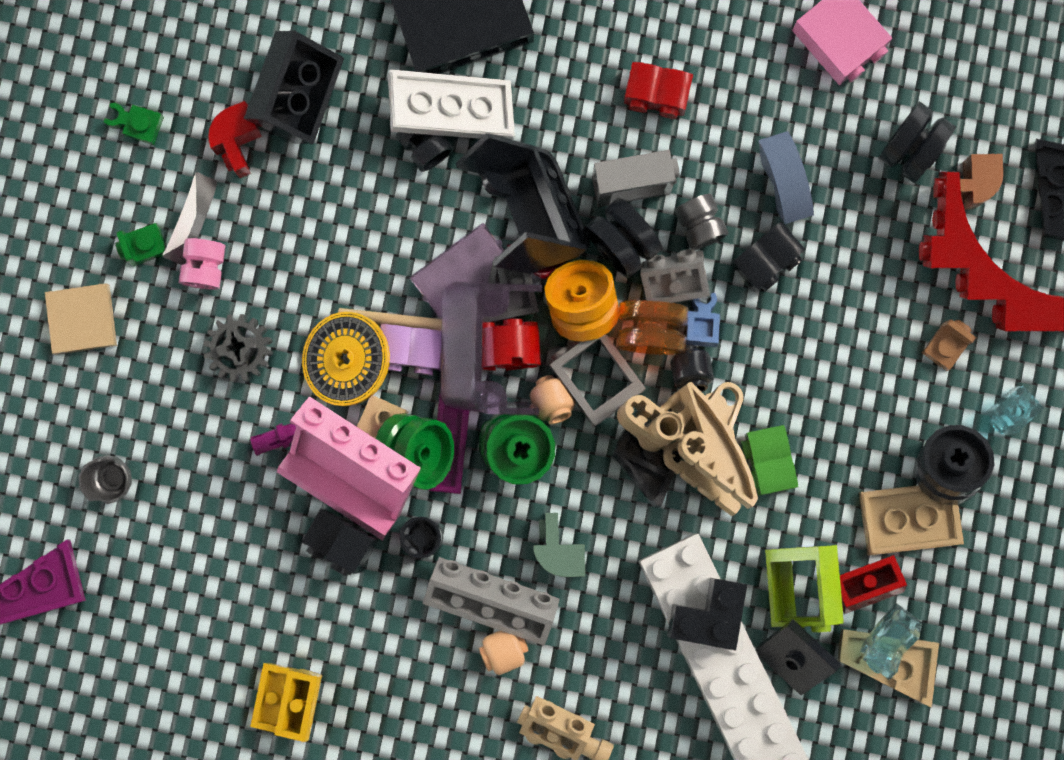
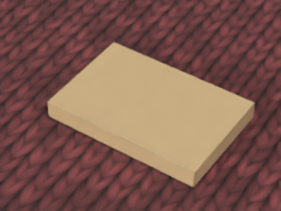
(907, 521)

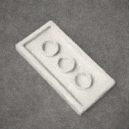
(450, 105)

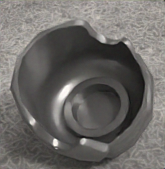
(105, 479)

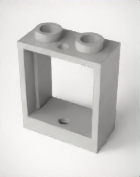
(634, 177)
(597, 416)

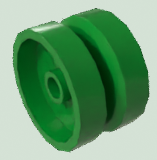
(422, 442)
(529, 460)

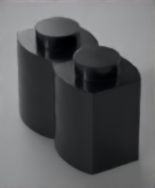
(768, 257)

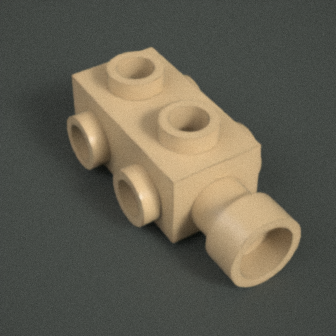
(560, 728)

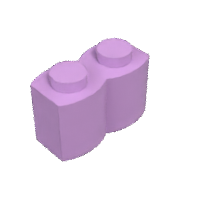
(413, 348)

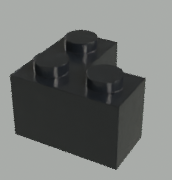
(340, 543)
(716, 624)

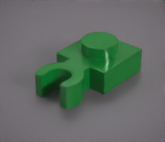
(138, 123)

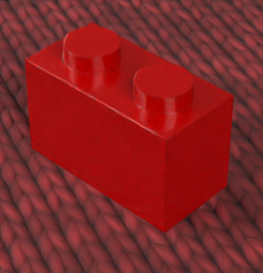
(871, 584)

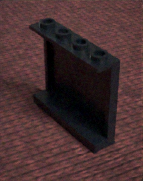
(460, 32)

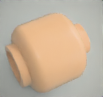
(552, 400)
(503, 652)

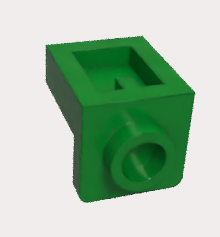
(140, 244)

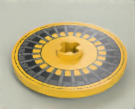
(364, 346)

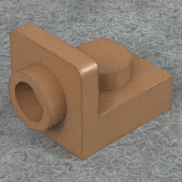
(949, 343)

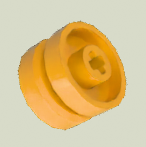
(582, 300)

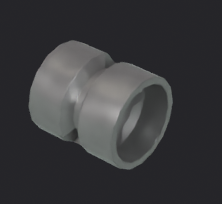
(699, 217)

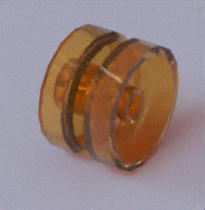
(652, 327)

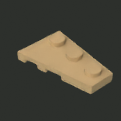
(915, 671)

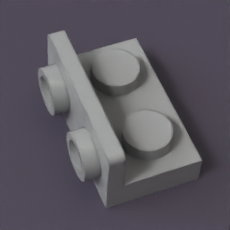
(675, 277)

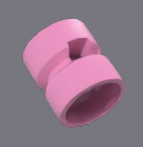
(202, 264)

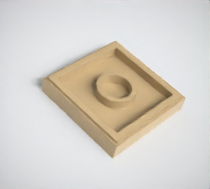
(80, 319)

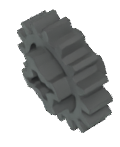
(225, 352)

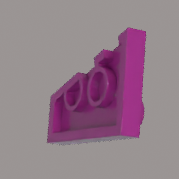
(42, 586)

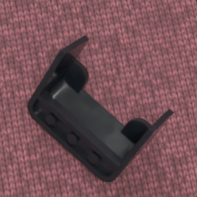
(537, 201)

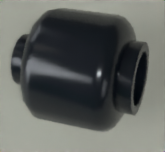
(692, 367)

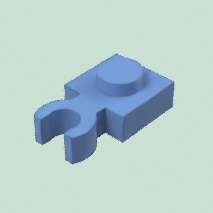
(703, 325)

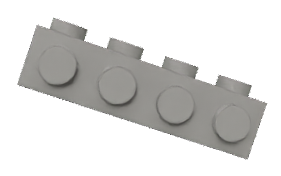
(491, 601)

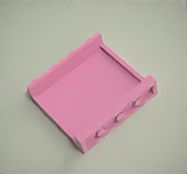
(348, 469)

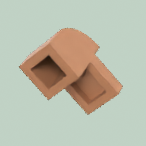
(980, 178)

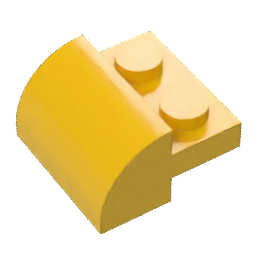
(286, 701)

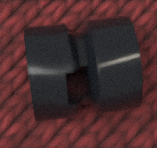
(425, 153)
(421, 537)

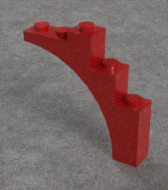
(979, 277)

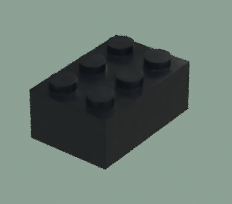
(294, 87)

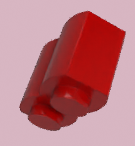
(658, 89)

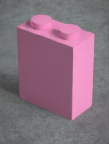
(842, 37)

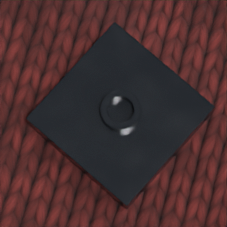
(797, 657)

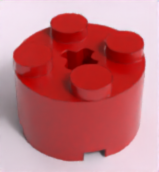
(510, 345)

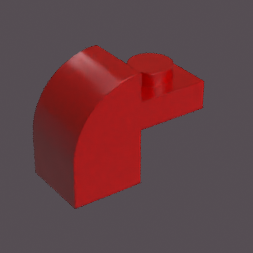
(228, 133)

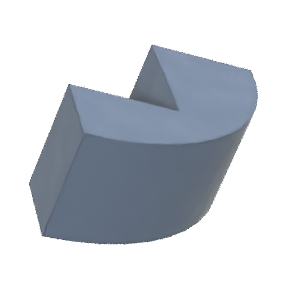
(788, 176)

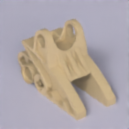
(703, 439)

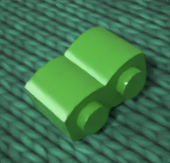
(770, 460)

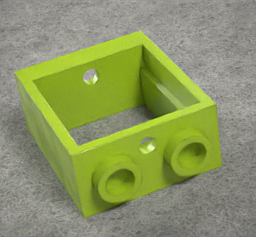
(782, 586)

